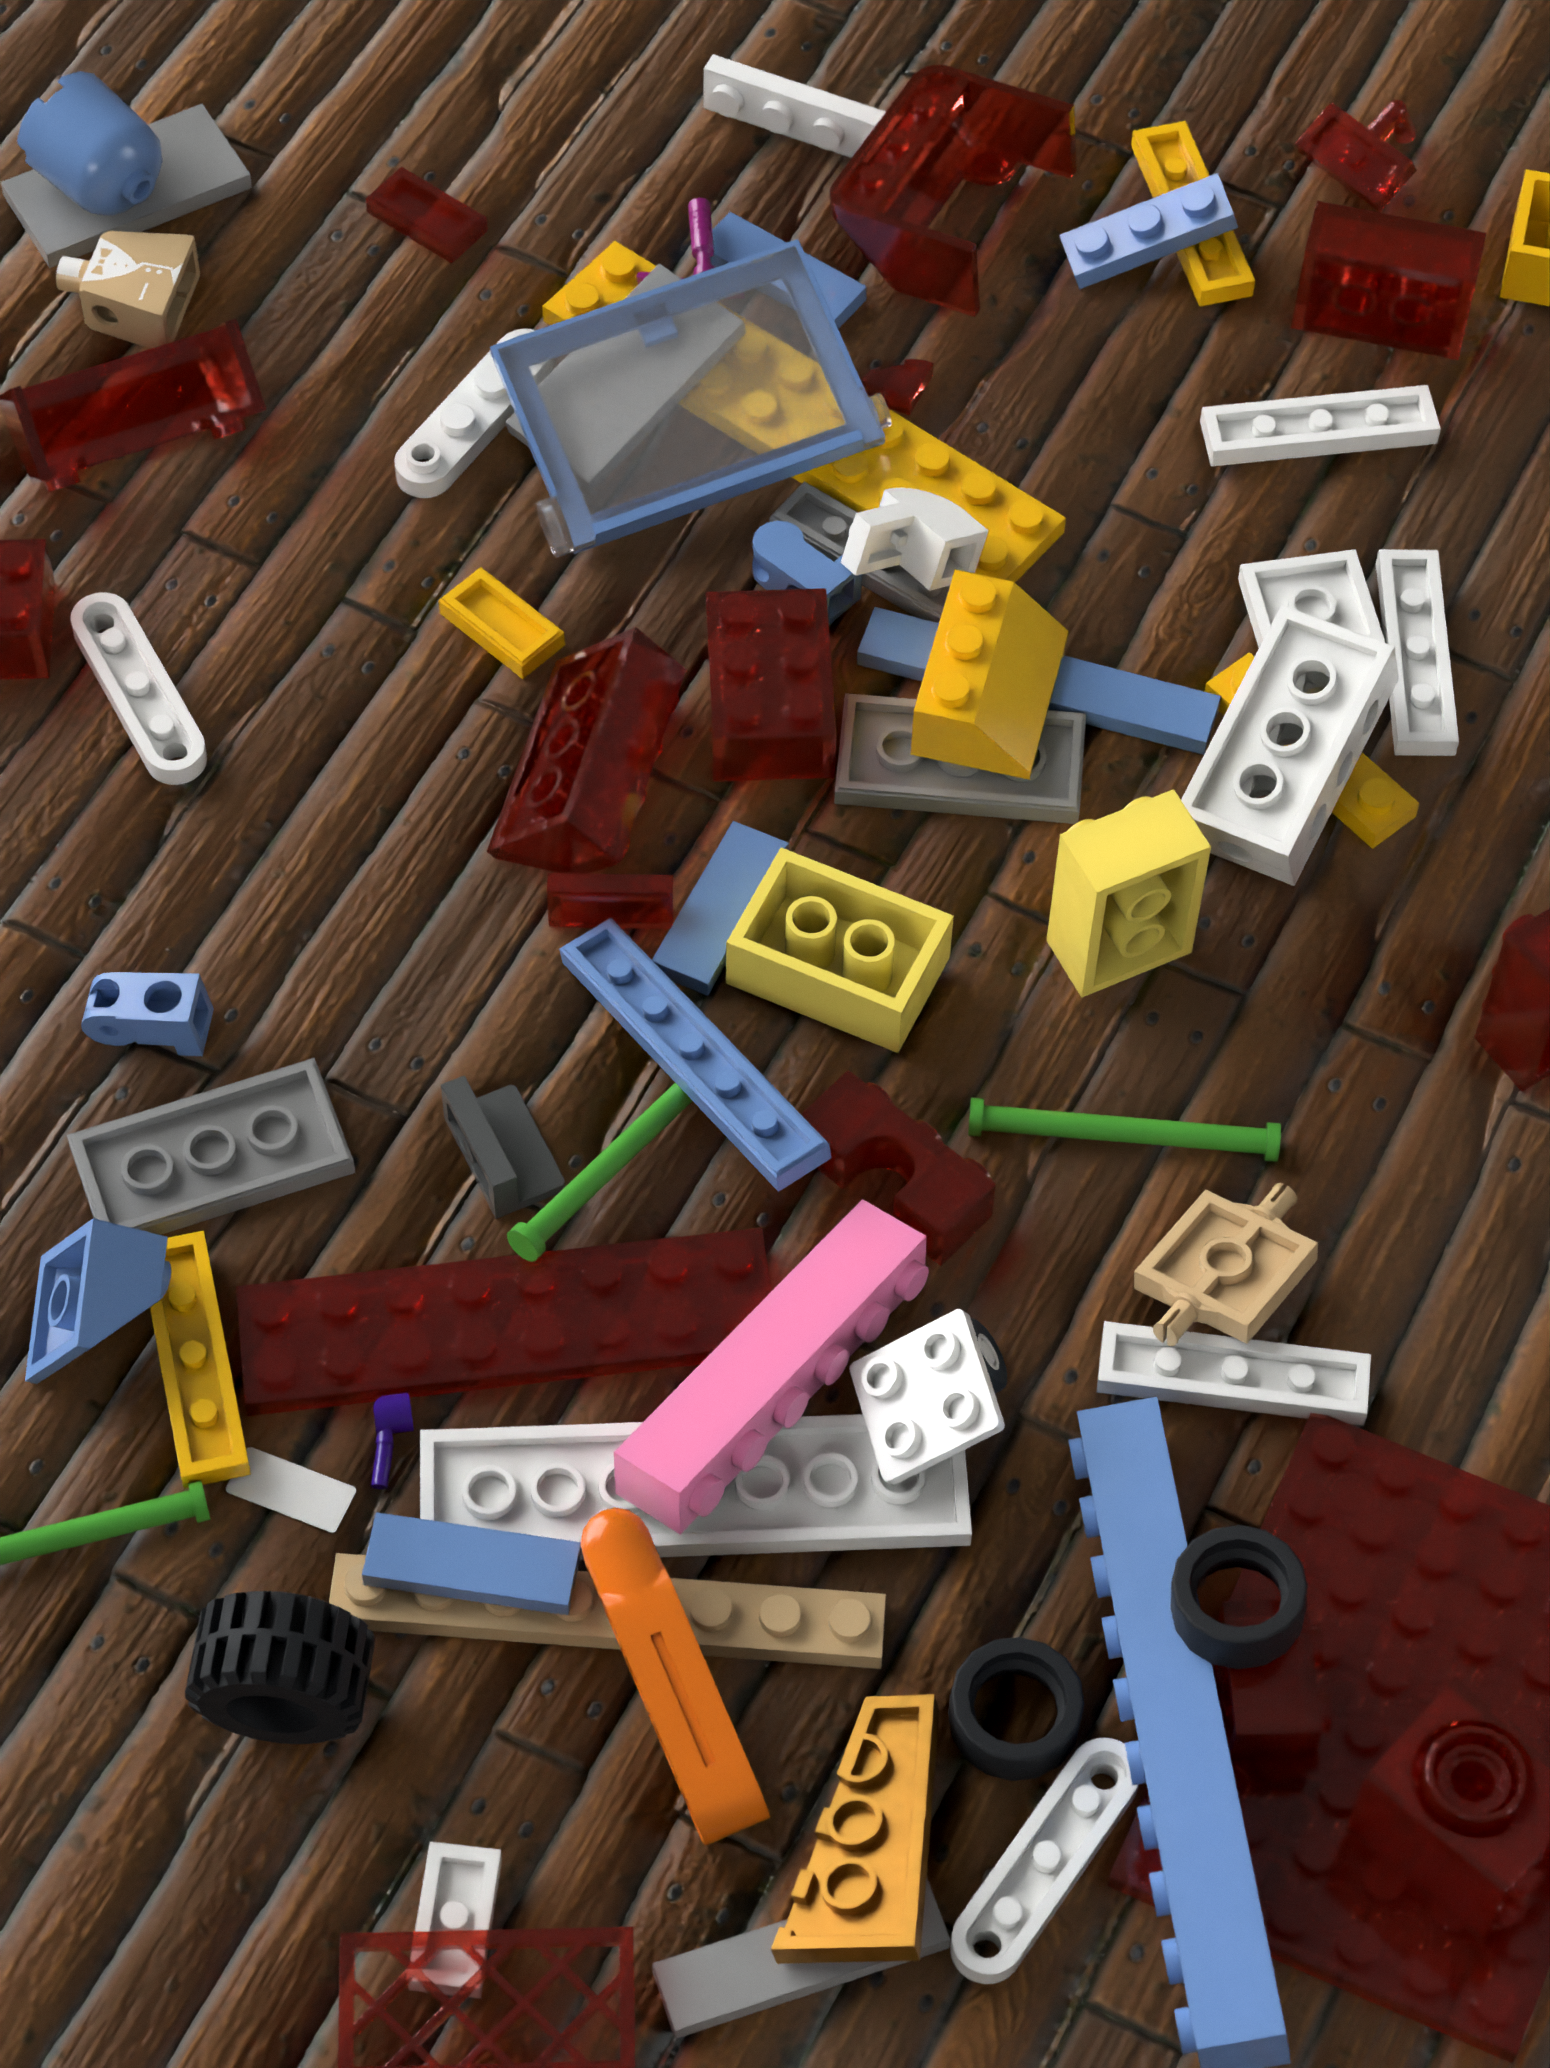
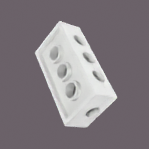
(1275, 708)

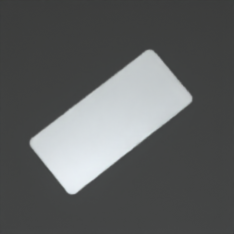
(293, 1491)

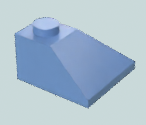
(92, 1289)

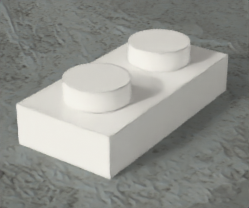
(456, 1896)

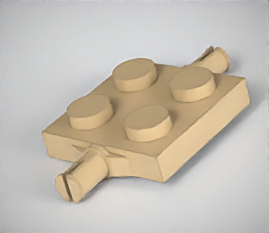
(1226, 1265)

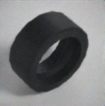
(1249, 1550)
(1026, 1659)

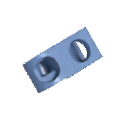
(788, 562)
(149, 1010)

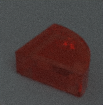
(900, 383)

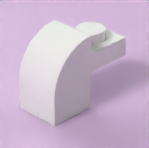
(918, 533)

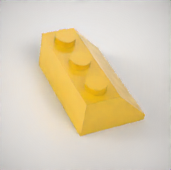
(988, 678)

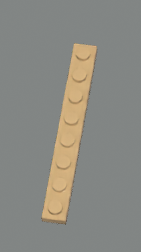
(724, 1617)

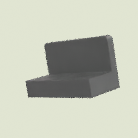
(501, 1146)

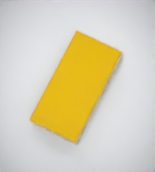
(501, 622)

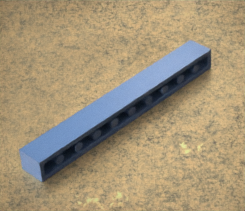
(1180, 1747)

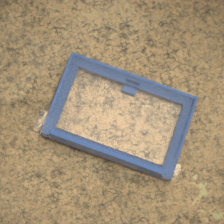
(686, 398)

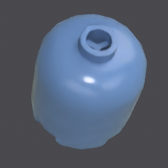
(91, 146)

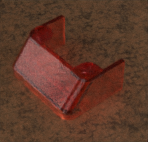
(929, 140)
(133, 405)

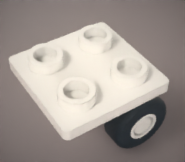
(930, 1394)

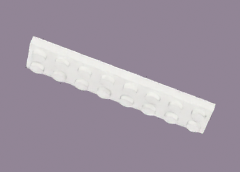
(806, 1494)

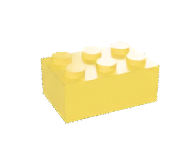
(1127, 892)
(839, 949)

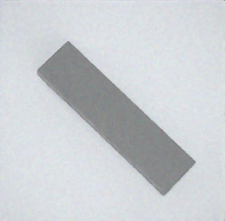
(826, 528)
(743, 1976)

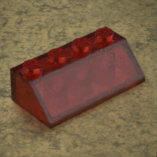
(589, 757)

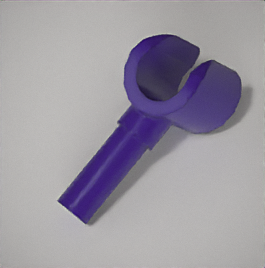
(391, 1416)

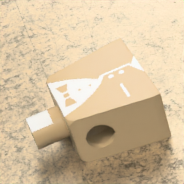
(134, 285)

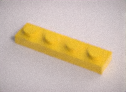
(1217, 265)
(1371, 799)
(197, 1368)

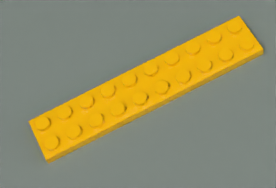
(910, 457)

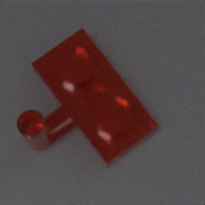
(1359, 154)

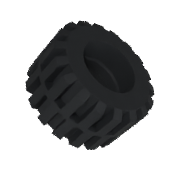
(280, 1667)

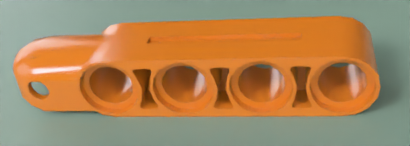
(671, 1676)

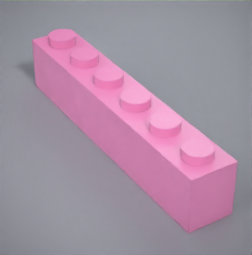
(770, 1367)

